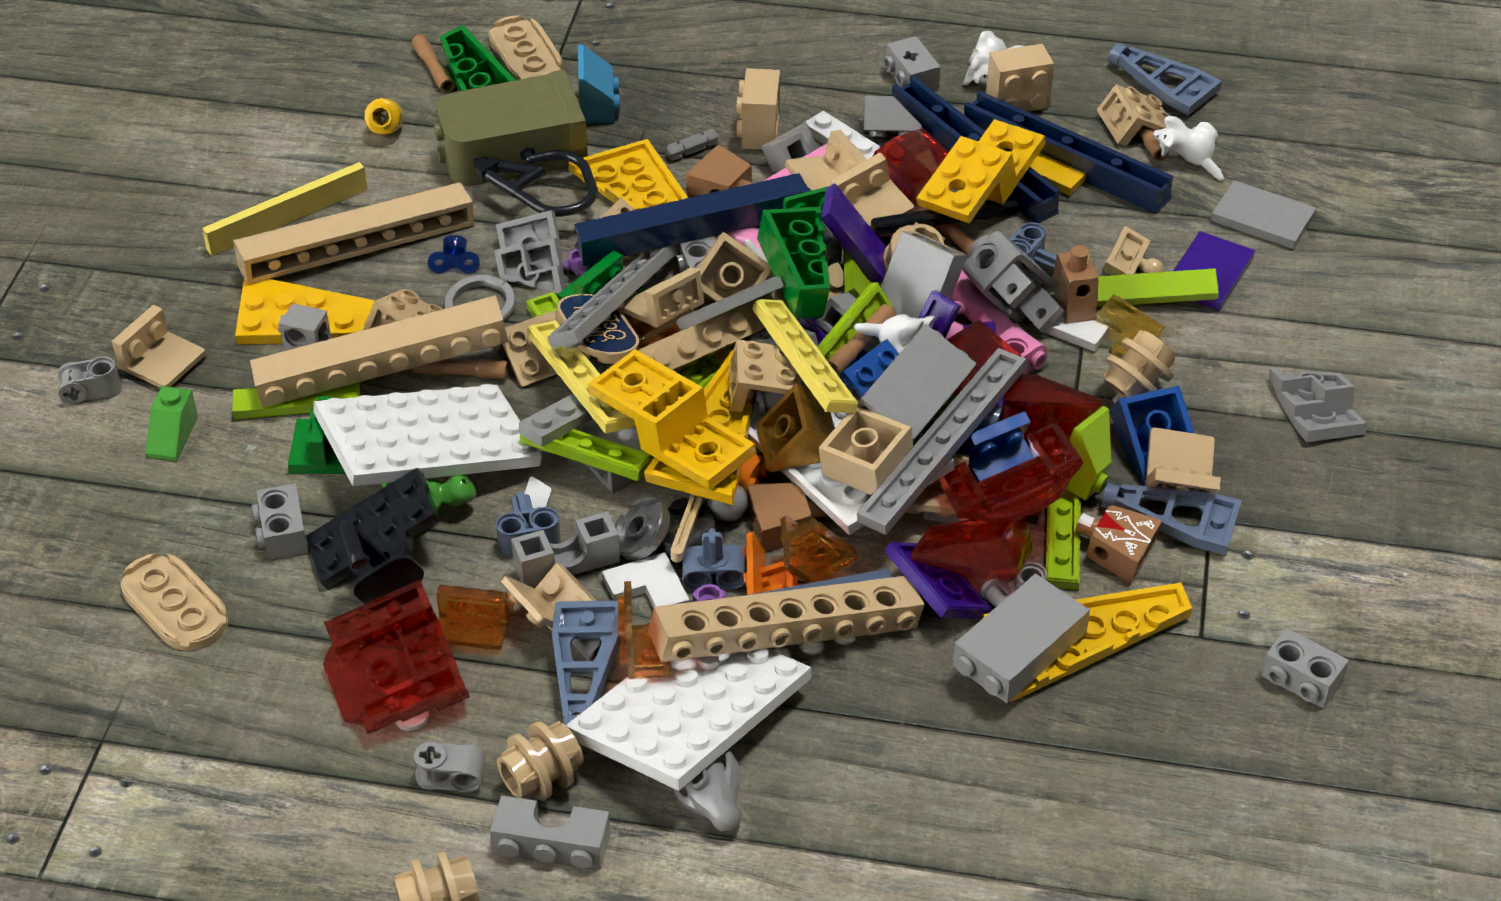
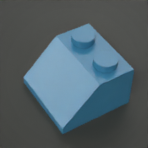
(597, 88)

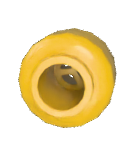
(374, 114)

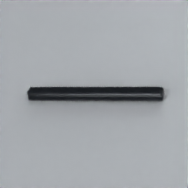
(892, 223)

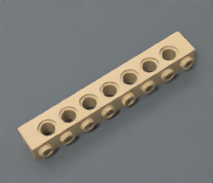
(784, 618)

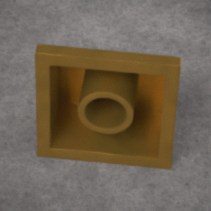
(794, 430)

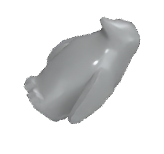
(715, 793)

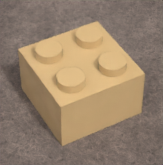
(1021, 77)
(758, 107)
(730, 269)
(864, 449)

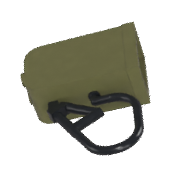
(513, 133)

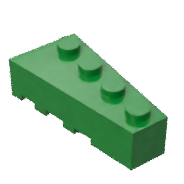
(470, 61)
(797, 254)

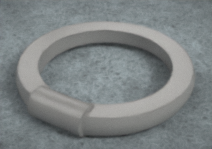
(487, 281)

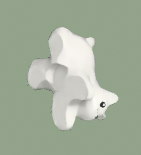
(980, 57)
(1193, 144)
(898, 329)

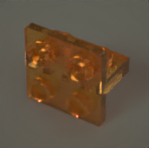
(813, 550)
(474, 616)

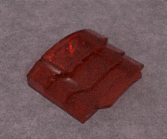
(1019, 489)
(391, 660)

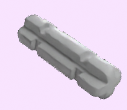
(692, 144)

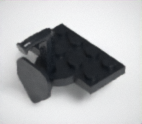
(376, 539)

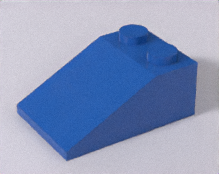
(1139, 413)

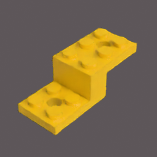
(981, 170)
(672, 419)

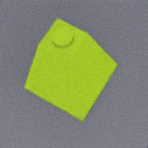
(1093, 445)

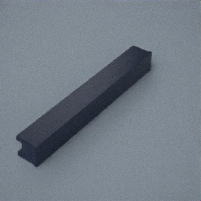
(946, 124)
(1103, 166)
(683, 219)

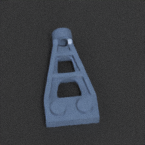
(1185, 97)
(1215, 525)
(584, 621)

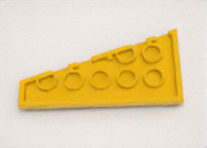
(633, 174)
(269, 299)
(718, 409)
(1114, 624)

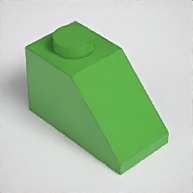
(170, 423)

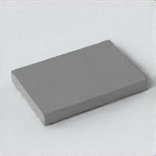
(1263, 214)
(729, 303)

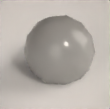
(727, 512)

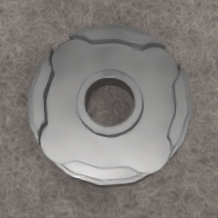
(655, 522)

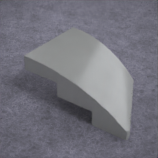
(531, 252)
(1318, 404)

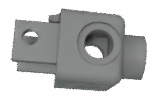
(1000, 266)

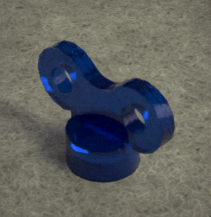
(454, 256)

